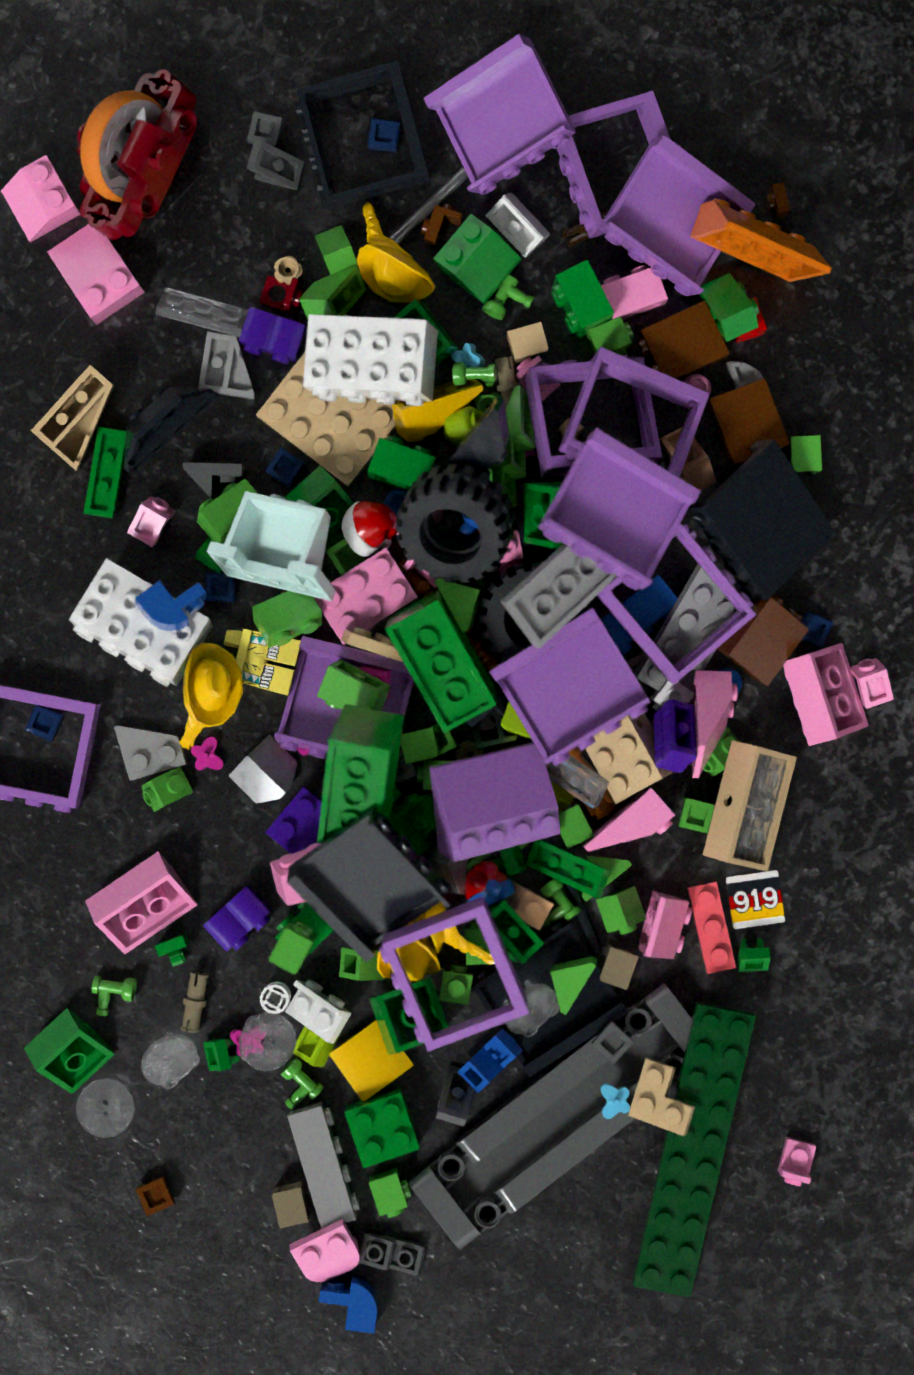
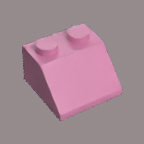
(39, 199)

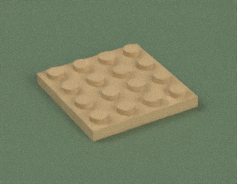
(331, 433)

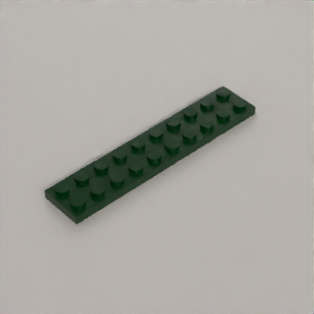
(693, 1162)

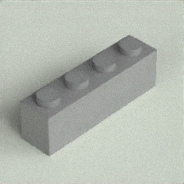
(322, 1164)

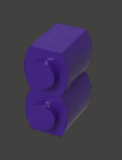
(272, 335)
(238, 918)

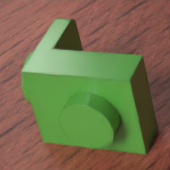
(719, 756)
(166, 789)

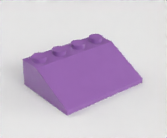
(493, 802)

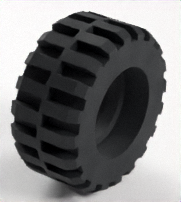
(469, 494)
(493, 613)

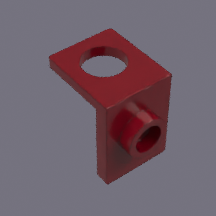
(291, 299)

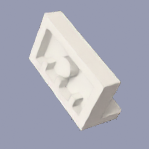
(317, 1011)

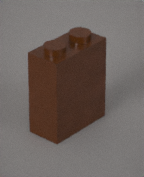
(683, 342)
(744, 418)
(765, 640)

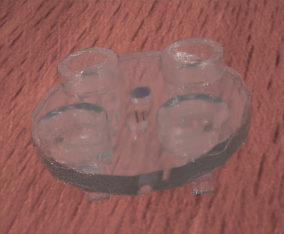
(541, 1006)
(266, 1055)
(169, 1060)
(119, 1107)

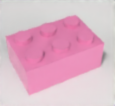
(367, 595)

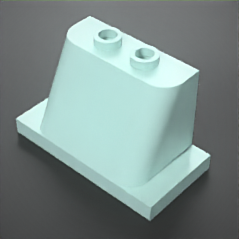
(277, 545)

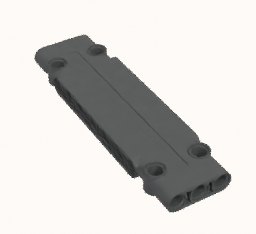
(547, 1124)

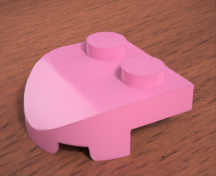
(326, 1252)

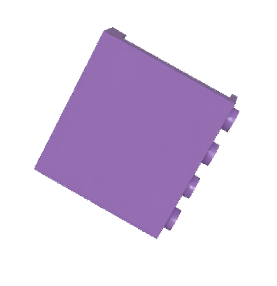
(502, 114)
(659, 211)
(617, 509)
(571, 688)
(307, 718)

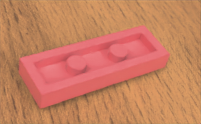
(711, 927)

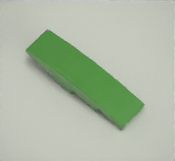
(520, 442)

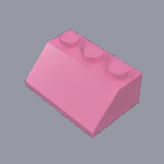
(825, 694)
(140, 903)

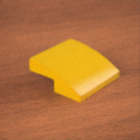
(367, 1063)

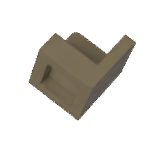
(618, 966)
(291, 1204)

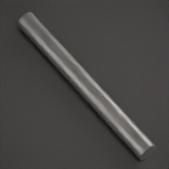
(422, 212)

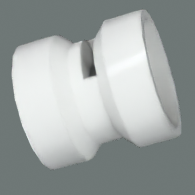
(279, 994)

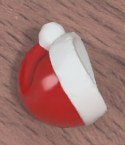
(368, 527)

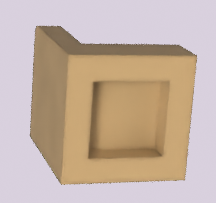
(527, 341)

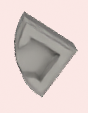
(742, 373)

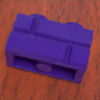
(675, 736)

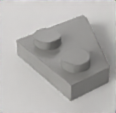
(224, 367)
(148, 751)

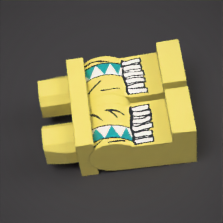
(254, 656)

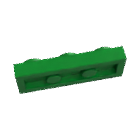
(105, 473)
(568, 868)

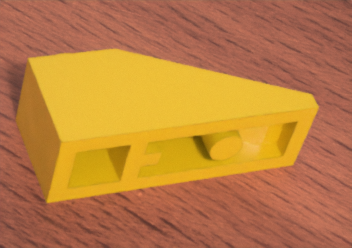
(417, 422)

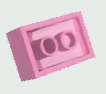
(95, 273)
(713, 707)
(636, 819)
(663, 926)

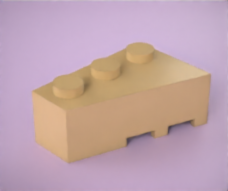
(74, 417)

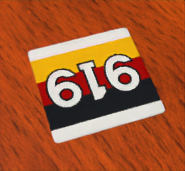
(755, 899)

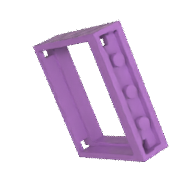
(571, 164)
(571, 372)
(644, 379)
(722, 580)
(91, 712)
(474, 909)

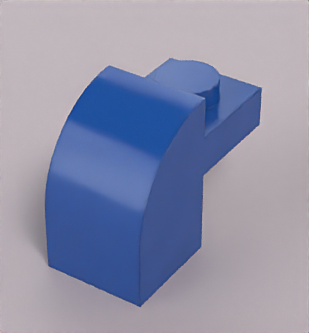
(167, 612)
(490, 1060)
(359, 1298)

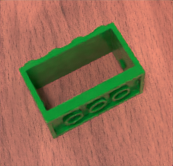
(441, 661)
(359, 767)

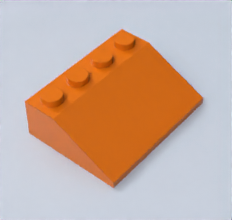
(757, 242)

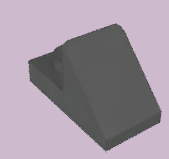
(274, 165)
(205, 474)
(454, 1098)

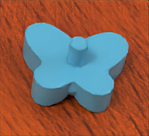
(468, 356)
(615, 1100)

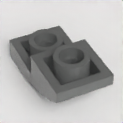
(392, 1253)

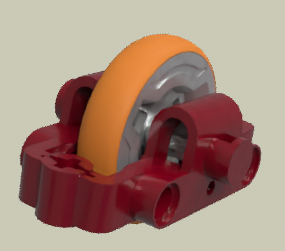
(133, 152)

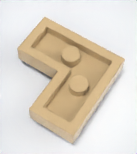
(379, 644)
(652, 1100)

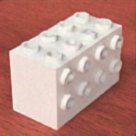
(370, 359)
(113, 618)

